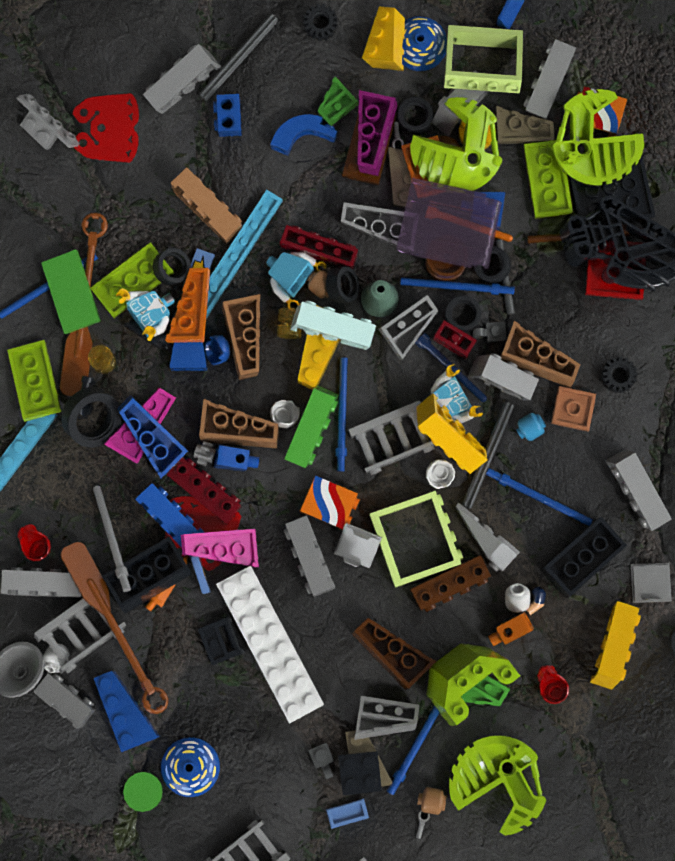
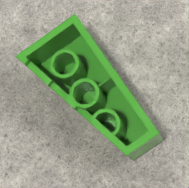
(311, 426)

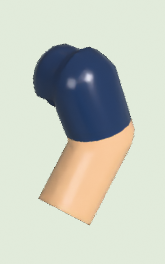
(539, 600)

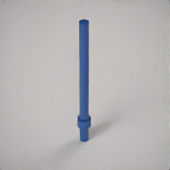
(494, 289)
(30, 296)
(341, 451)
(506, 480)
(399, 775)

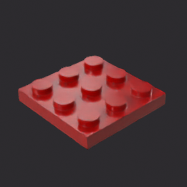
(598, 287)

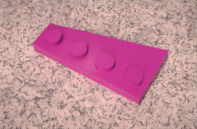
(123, 439)
(224, 546)

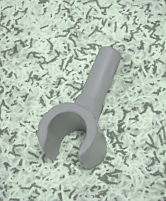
(396, 135)
(421, 824)

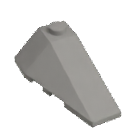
(495, 548)

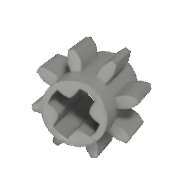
(204, 453)

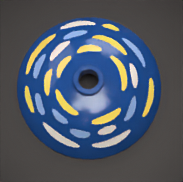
(429, 52)
(200, 756)

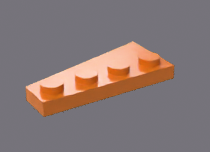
(192, 309)

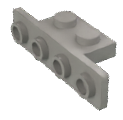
(43, 126)

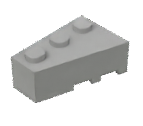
(445, 118)
(407, 326)
(504, 376)
(65, 700)
(384, 717)

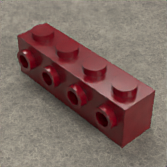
(318, 247)
(204, 490)

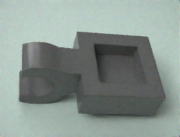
(493, 332)
(322, 757)

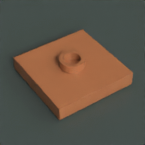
(573, 408)

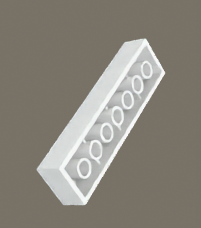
(270, 644)

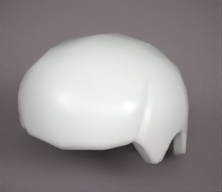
(284, 413)
(440, 473)

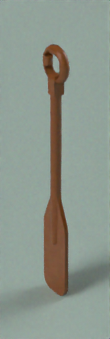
(80, 342)
(96, 593)

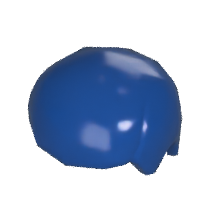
(217, 349)

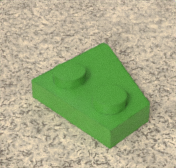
(336, 103)
(487, 692)

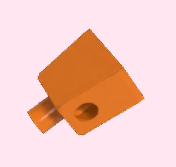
(520, 626)

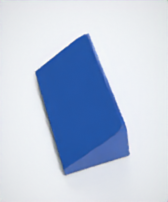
(509, 13)

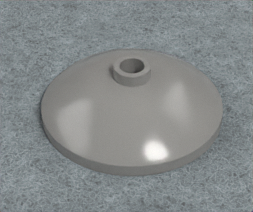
(14, 662)

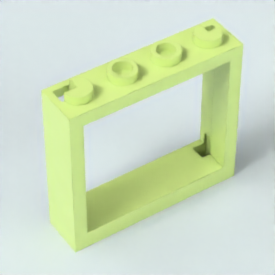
(488, 38)
(449, 536)

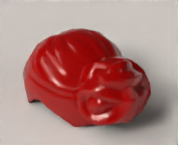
(33, 543)
(552, 685)

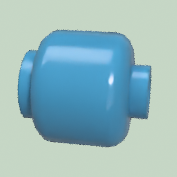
(531, 426)

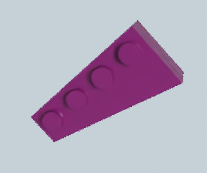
(374, 128)

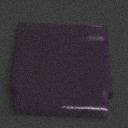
(448, 224)

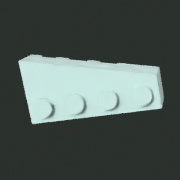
(333, 325)

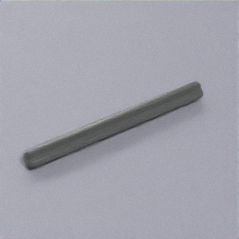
(238, 57)
(490, 450)

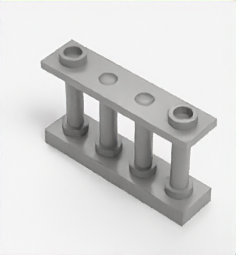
(377, 425)
(62, 623)
(253, 827)

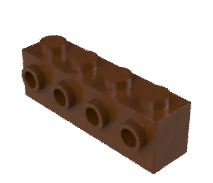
(449, 583)

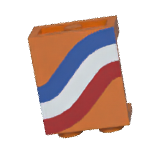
(609, 117)
(330, 502)

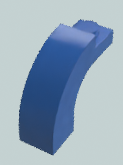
(298, 127)

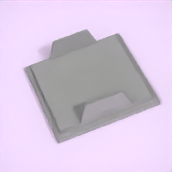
(357, 546)
(651, 582)

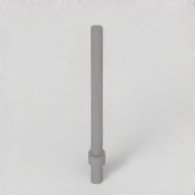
(121, 570)

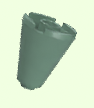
(379, 298)

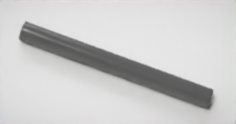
(508, 297)

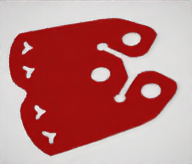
(119, 127)
(206, 521)

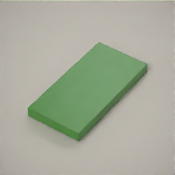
(71, 291)

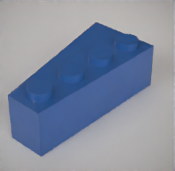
(156, 442)
(167, 513)
(125, 716)

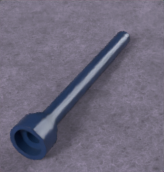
(425, 343)

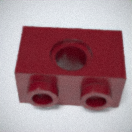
(454, 340)

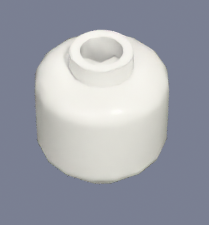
(517, 598)
(52, 662)

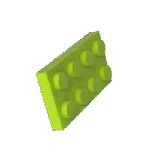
(547, 181)
(132, 275)
(34, 380)

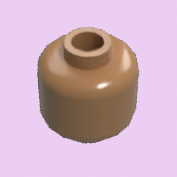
(317, 284)
(432, 801)

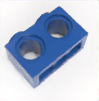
(232, 115)

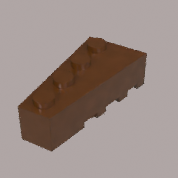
(394, 654)

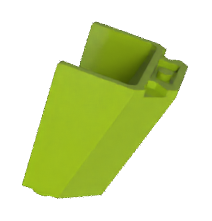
(460, 672)

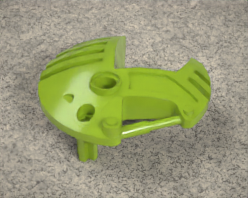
(603, 157)
(449, 163)
(482, 770)

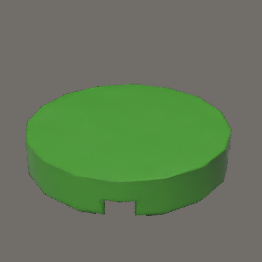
(143, 791)

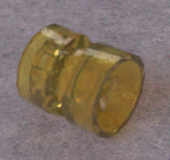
(286, 317)
(102, 359)

